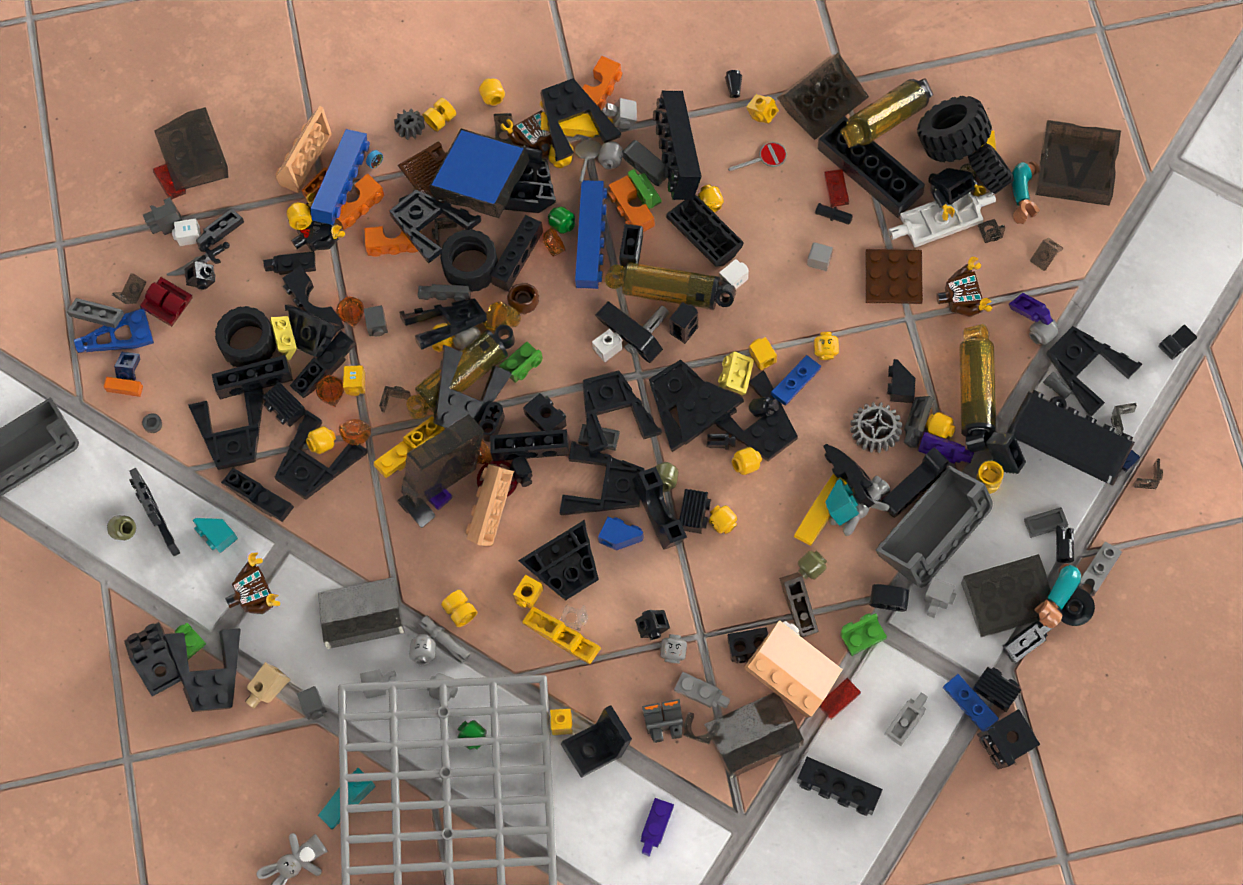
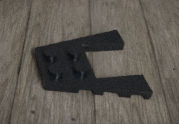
(569, 101)
(418, 211)
(458, 317)
(1074, 353)
(670, 388)
(607, 394)
(453, 405)
(768, 434)
(235, 445)
(304, 473)
(617, 489)
(146, 498)
(207, 688)

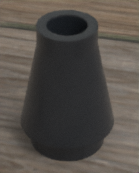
(733, 80)

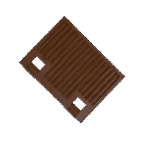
(422, 167)

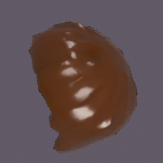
(523, 298)

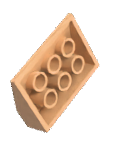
(304, 152)
(489, 505)
(793, 669)

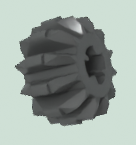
(409, 124)

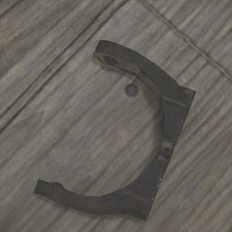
(706, 738)

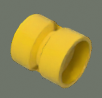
(437, 116)
(991, 475)
(457, 605)

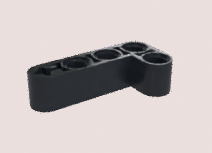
(630, 331)
(916, 483)

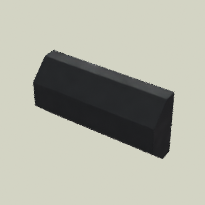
(705, 231)

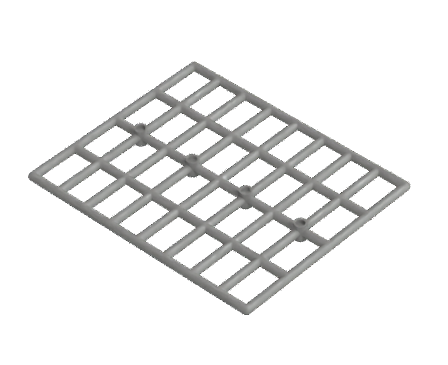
(445, 774)

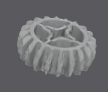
(883, 429)

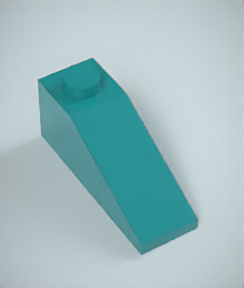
(356, 793)

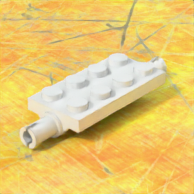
(927, 225)

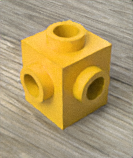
(762, 108)

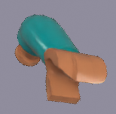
(1022, 174)
(1064, 587)

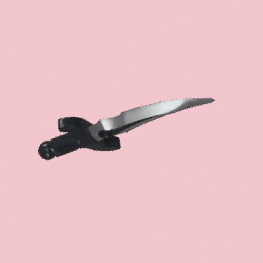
(210, 255)

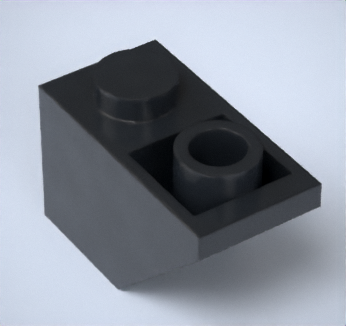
(902, 383)

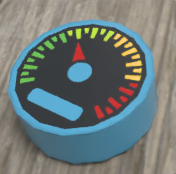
(374, 159)

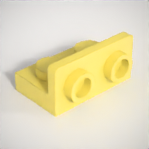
(283, 336)
(736, 373)

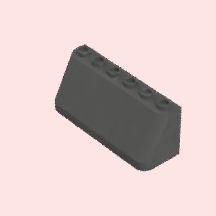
(33, 444)
(936, 526)

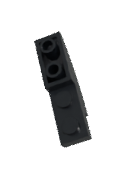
(324, 365)
(851, 473)
(257, 495)

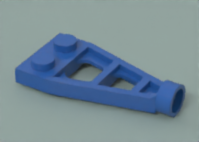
(139, 329)

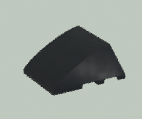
(533, 190)
(564, 562)

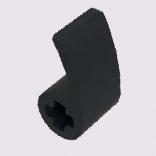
(1178, 342)
(421, 515)

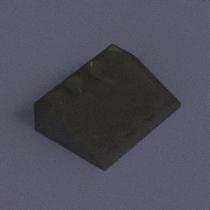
(823, 96)
(192, 150)
(1006, 594)
(360, 613)
(755, 734)

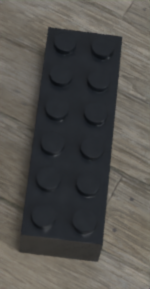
(677, 145)
(872, 169)

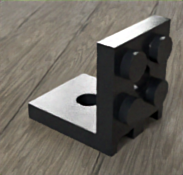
(147, 652)
(606, 738)
(1001, 750)

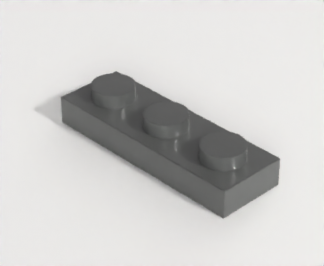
(95, 313)

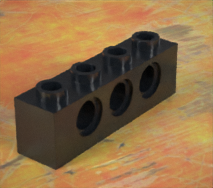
(516, 253)
(252, 377)
(529, 445)
(813, 768)

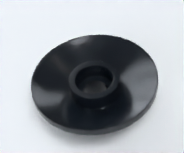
(1084, 604)

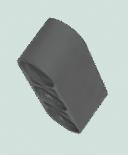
(645, 162)

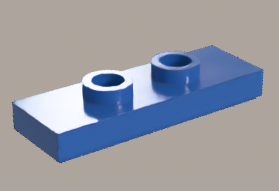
(795, 380)
(970, 702)

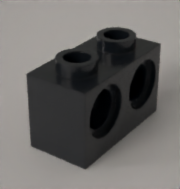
(684, 322)
(747, 639)

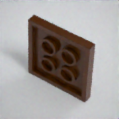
(894, 276)

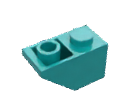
(842, 503)
(216, 531)

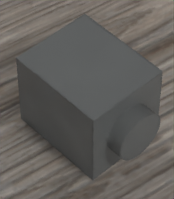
(375, 321)
(311, 703)

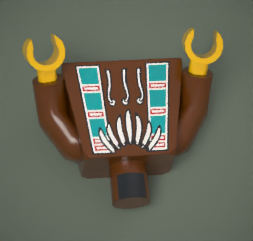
(529, 133)
(964, 291)
(252, 589)

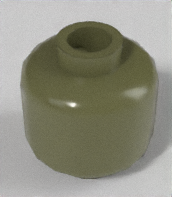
(668, 474)
(121, 527)
(812, 565)

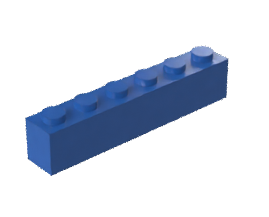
(339, 177)
(590, 234)

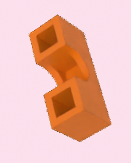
(607, 73)
(622, 193)
(369, 194)
(378, 244)

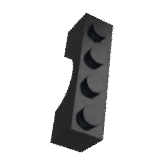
(300, 286)
(650, 490)

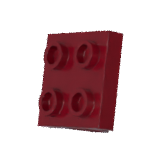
(165, 301)

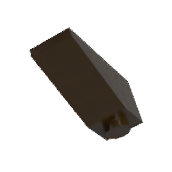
(799, 604)

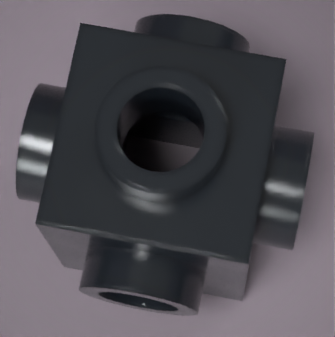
(200, 275)
(652, 624)

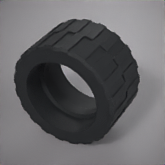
(465, 241)
(240, 318)

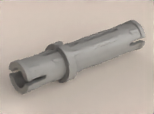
(651, 324)
(438, 633)

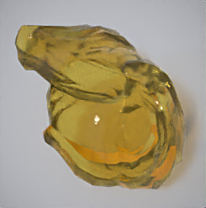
(501, 314)

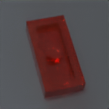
(164, 178)
(836, 188)
(839, 698)

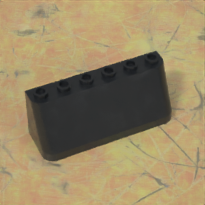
(1071, 437)

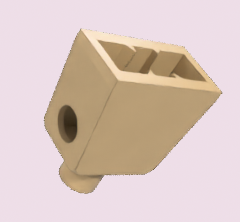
(266, 685)

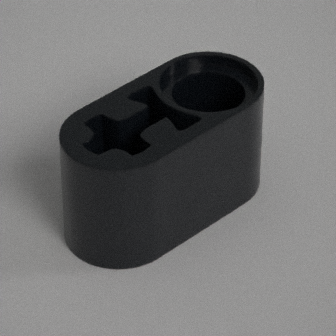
(487, 420)
(889, 597)

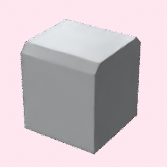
(820, 256)

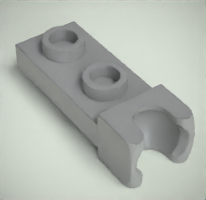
(1100, 567)

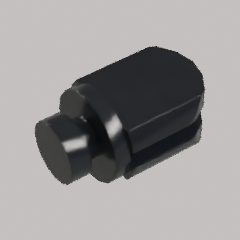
(763, 407)
(720, 441)
(522, 471)

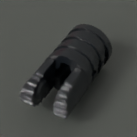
(1064, 544)

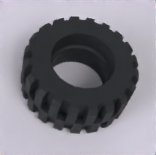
(954, 129)

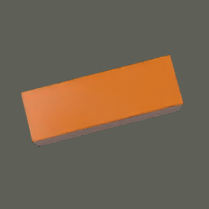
(314, 185)
(123, 386)

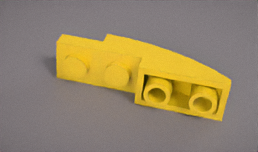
(396, 457)

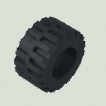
(990, 168)

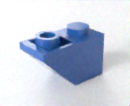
(619, 535)

